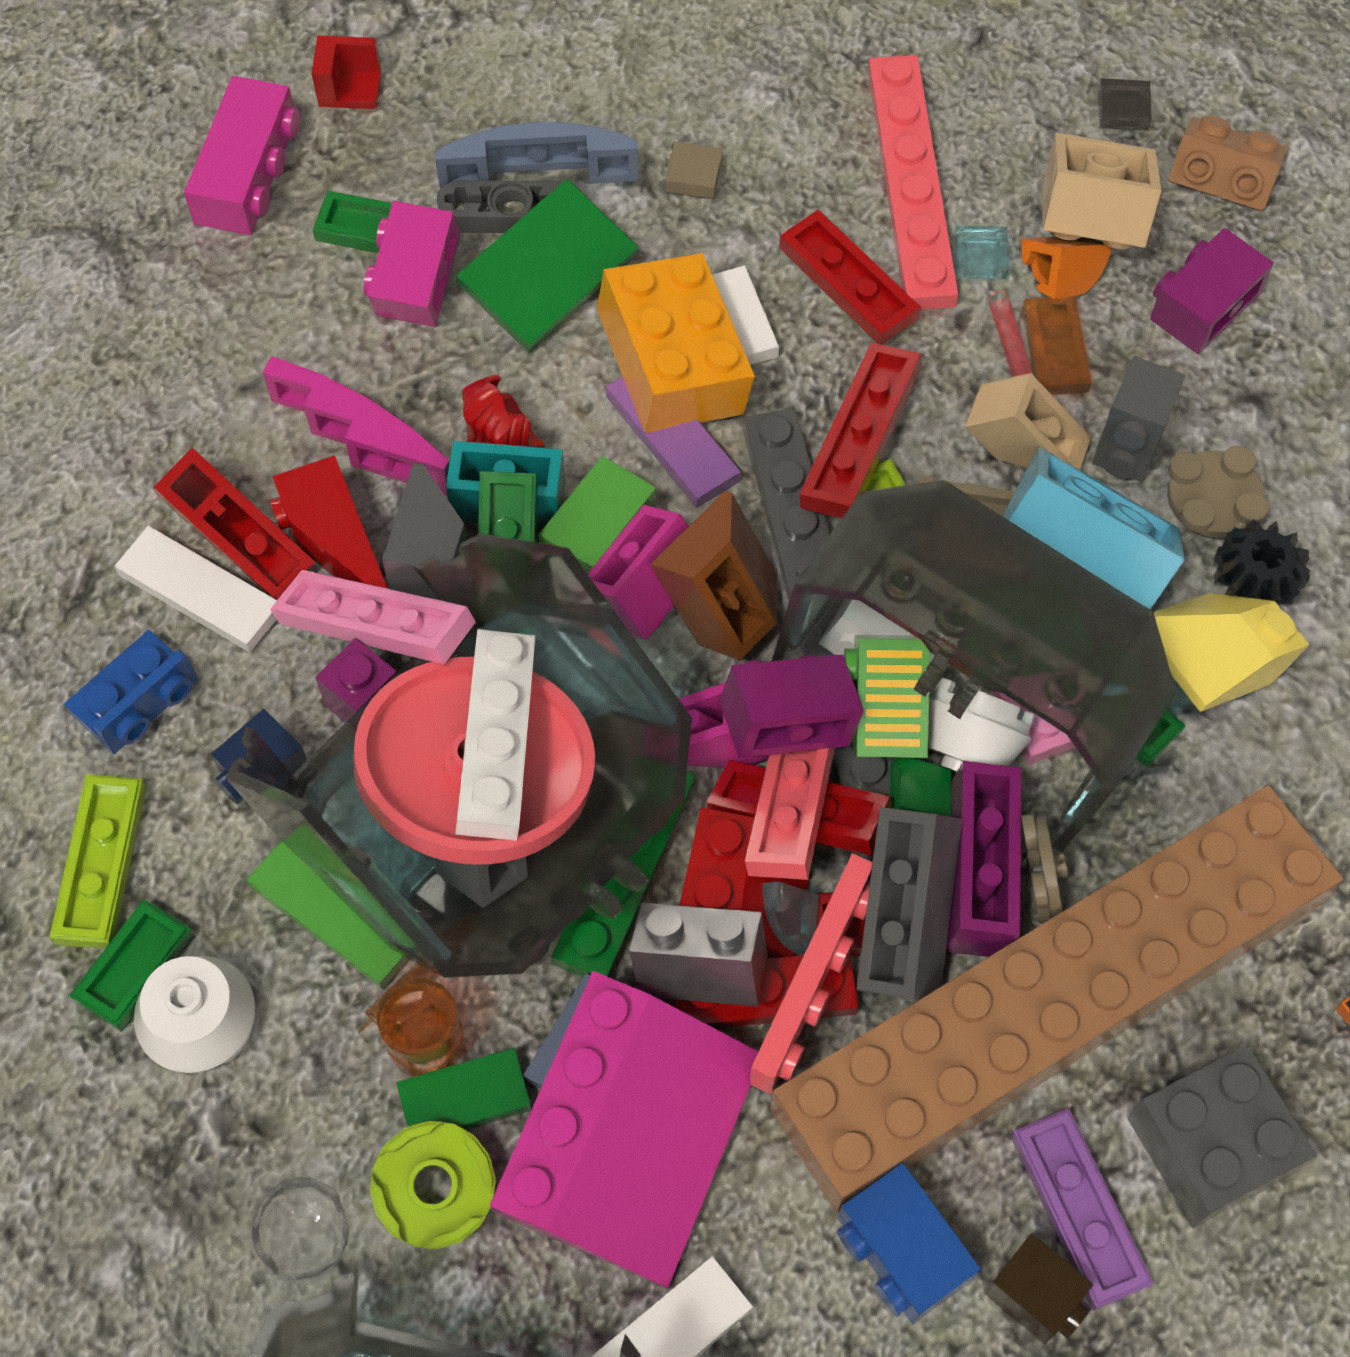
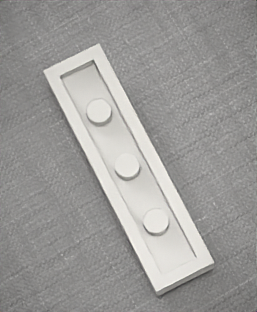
(496, 736)

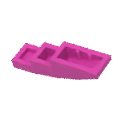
(371, 434)

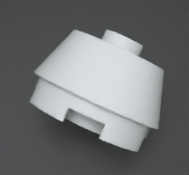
(987, 732)
(194, 1013)

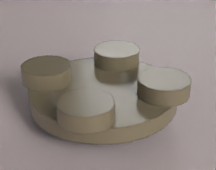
(1216, 491)
(1053, 866)

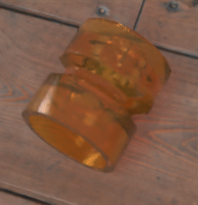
(420, 1026)

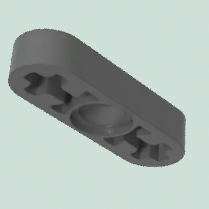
(493, 192)

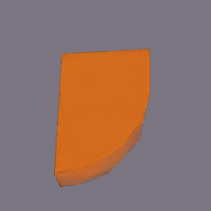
(1064, 265)

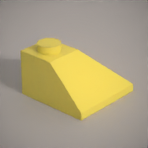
(1227, 646)

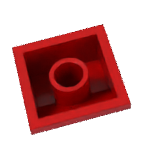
(719, 873)

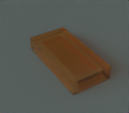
(1056, 345)

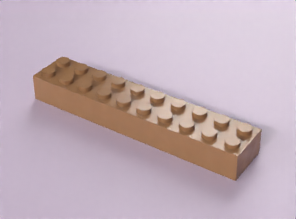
(1052, 996)

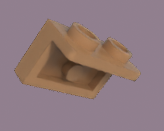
(1228, 162)

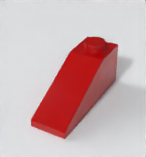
(325, 521)
(232, 524)

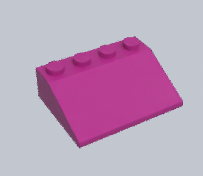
(627, 1130)

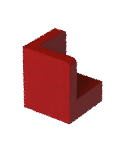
(346, 72)

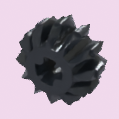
(1262, 564)

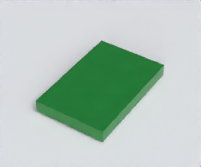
(546, 265)

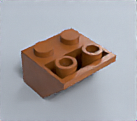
(721, 580)

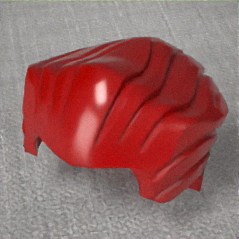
(495, 416)

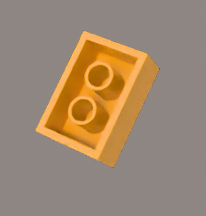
(674, 342)

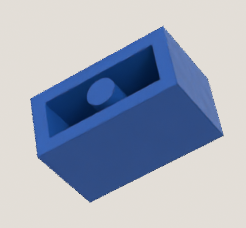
(905, 1245)

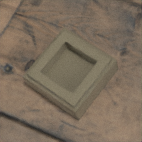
(693, 170)

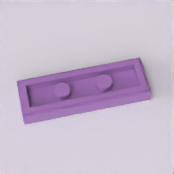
(683, 450)
(1081, 1208)

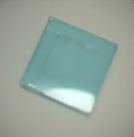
(981, 252)

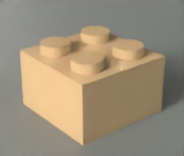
(1100, 191)

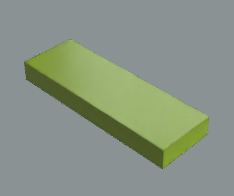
(98, 861)

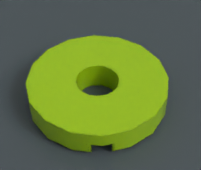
(395, 1192)

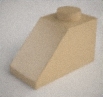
(1019, 416)

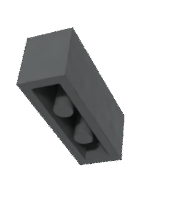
(909, 903)

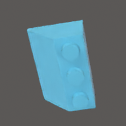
(1097, 527)

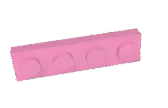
(374, 616)

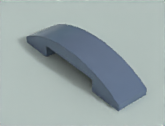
(540, 147)

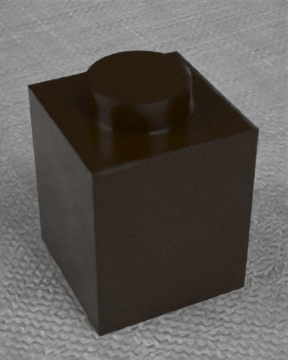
(1041, 1291)

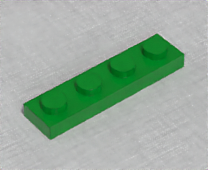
(597, 941)

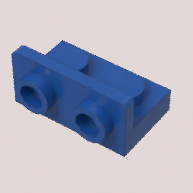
(132, 692)

